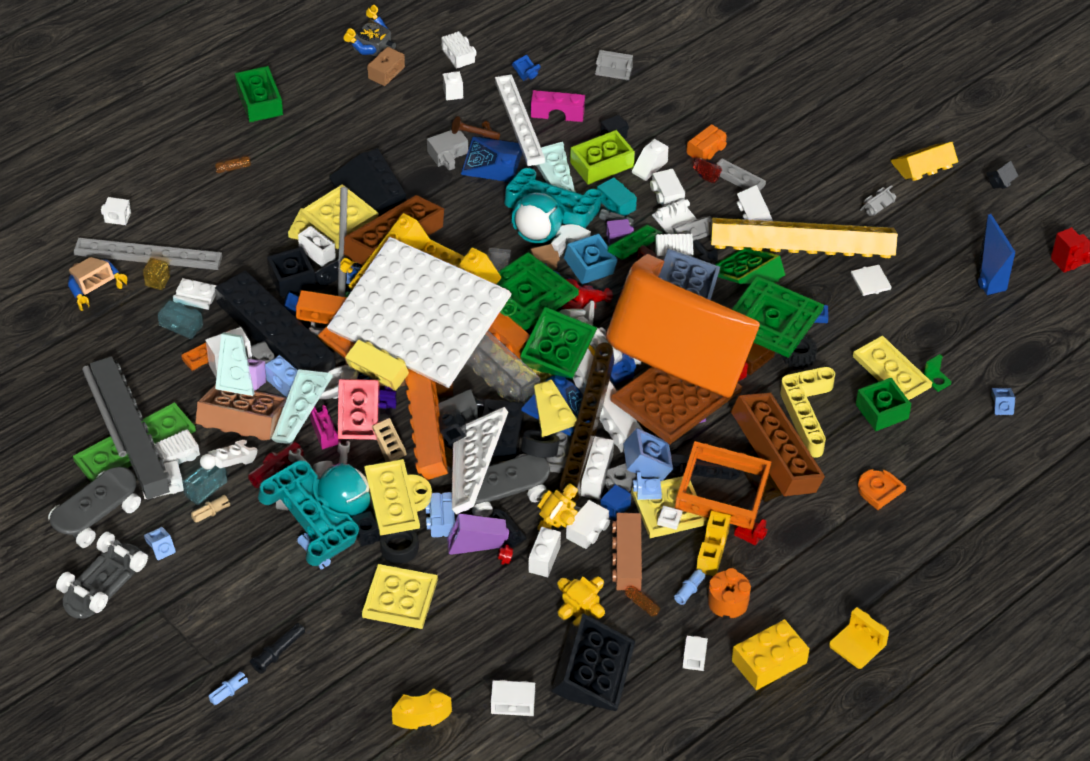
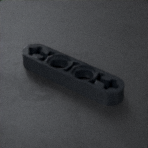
(701, 468)

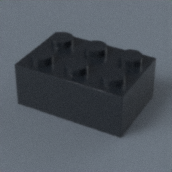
(509, 438)

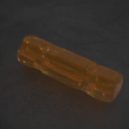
(232, 164)
(642, 601)

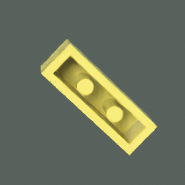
(377, 364)

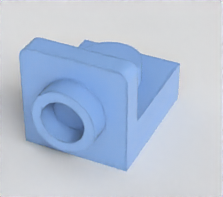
(647, 488)
(160, 542)

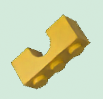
(714, 543)

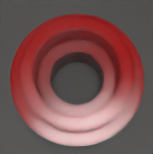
(505, 554)

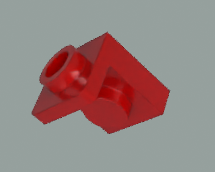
(752, 536)

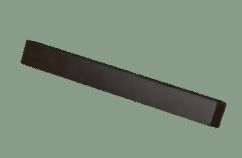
(591, 413)

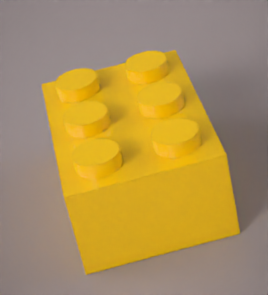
(770, 654)

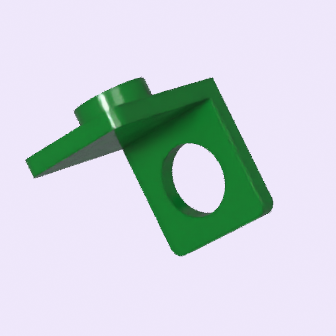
(932, 371)

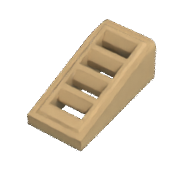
(401, 452)

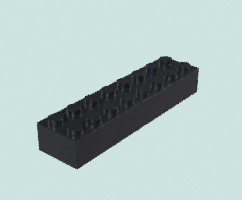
(271, 322)

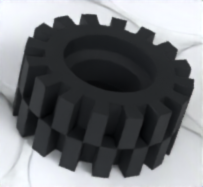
(804, 359)

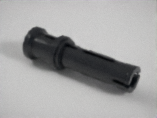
(271, 653)

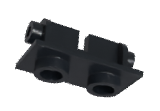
(327, 274)
(515, 535)

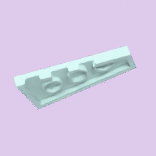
(556, 169)
(300, 401)

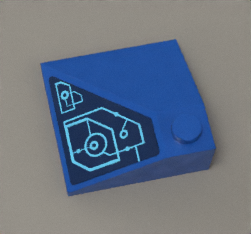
(492, 159)
(995, 259)
(569, 393)

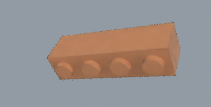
(628, 551)

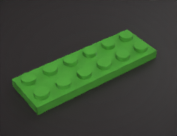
(105, 456)

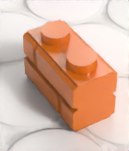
(707, 143)

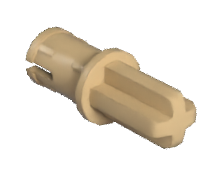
(210, 508)

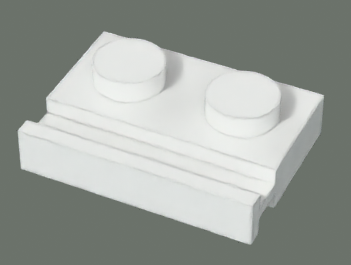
(195, 293)

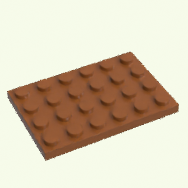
(668, 403)

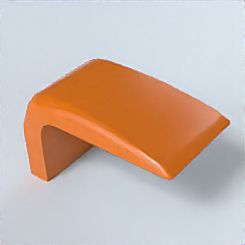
(680, 330)

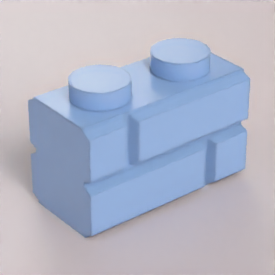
(441, 514)

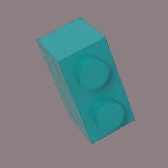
(617, 197)

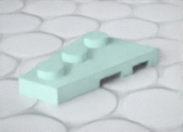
(233, 366)

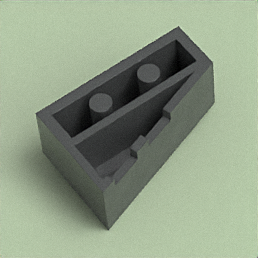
(463, 403)

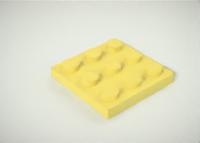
(326, 213)
(651, 509)
(400, 596)

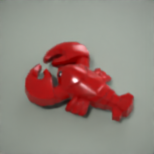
(587, 294)

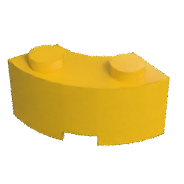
(421, 710)

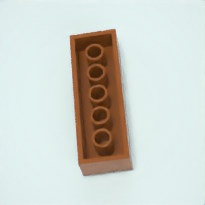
(363, 241)
(777, 442)

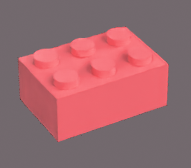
(358, 408)

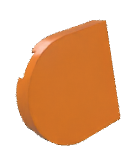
(879, 487)

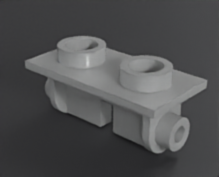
(883, 196)

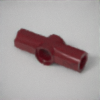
(273, 464)

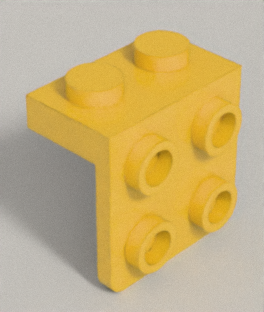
(860, 639)

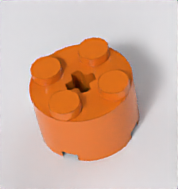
(729, 593)

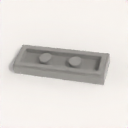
(739, 176)

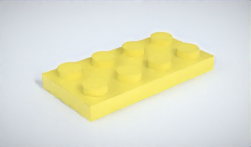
(886, 362)

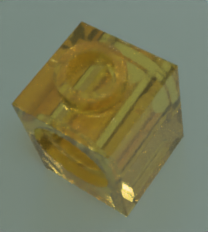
(156, 273)

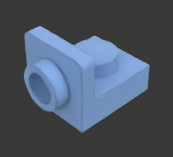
(1004, 401)

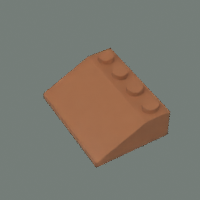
(240, 413)

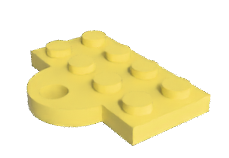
(396, 497)

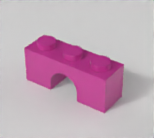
(571, 104)

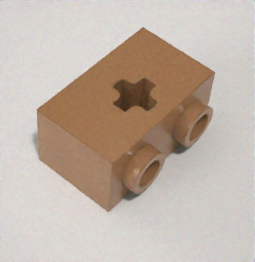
(386, 66)

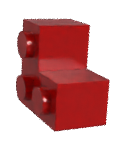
(1070, 250)

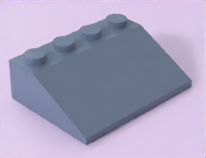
(689, 273)

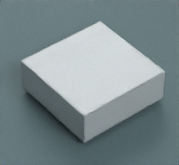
(669, 517)

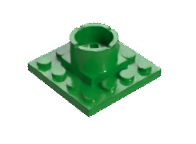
(533, 288)
(781, 315)

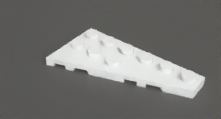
(473, 457)

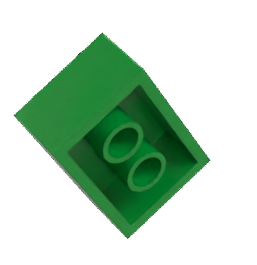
(258, 94)

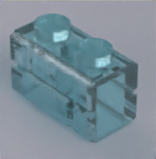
(180, 319)
(204, 483)

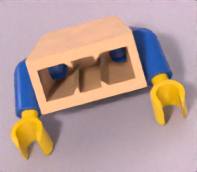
(91, 275)

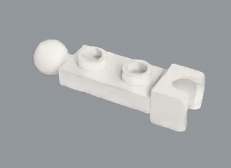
(229, 456)

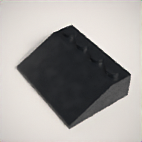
(371, 181)
(593, 664)

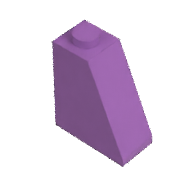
(476, 534)

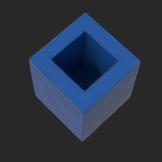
(616, 501)

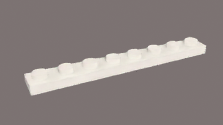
(519, 120)

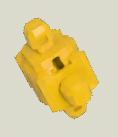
(558, 508)
(580, 597)

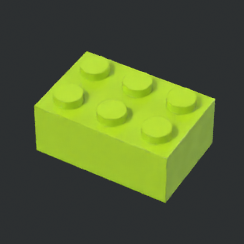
(602, 157)

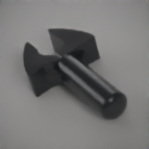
(706, 255)

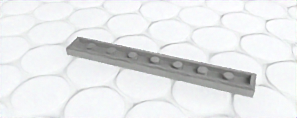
(143, 253)

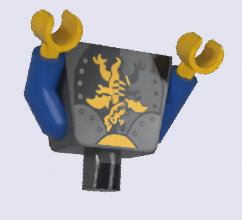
(372, 37)

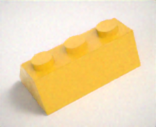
(926, 161)

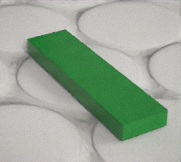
(631, 243)

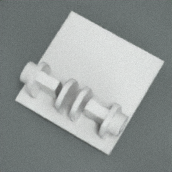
(674, 215)

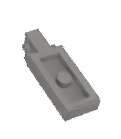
(698, 228)

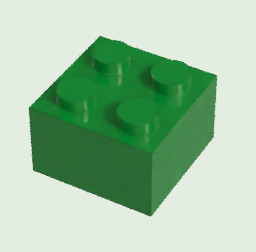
(883, 404)

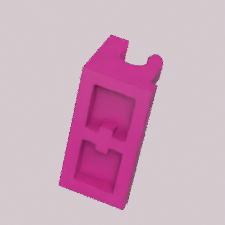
(324, 428)

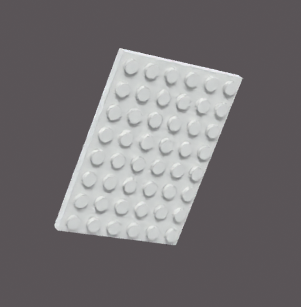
(420, 311)

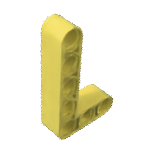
(794, 392)

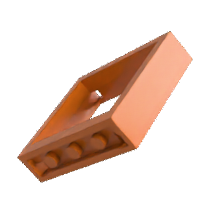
(724, 457)

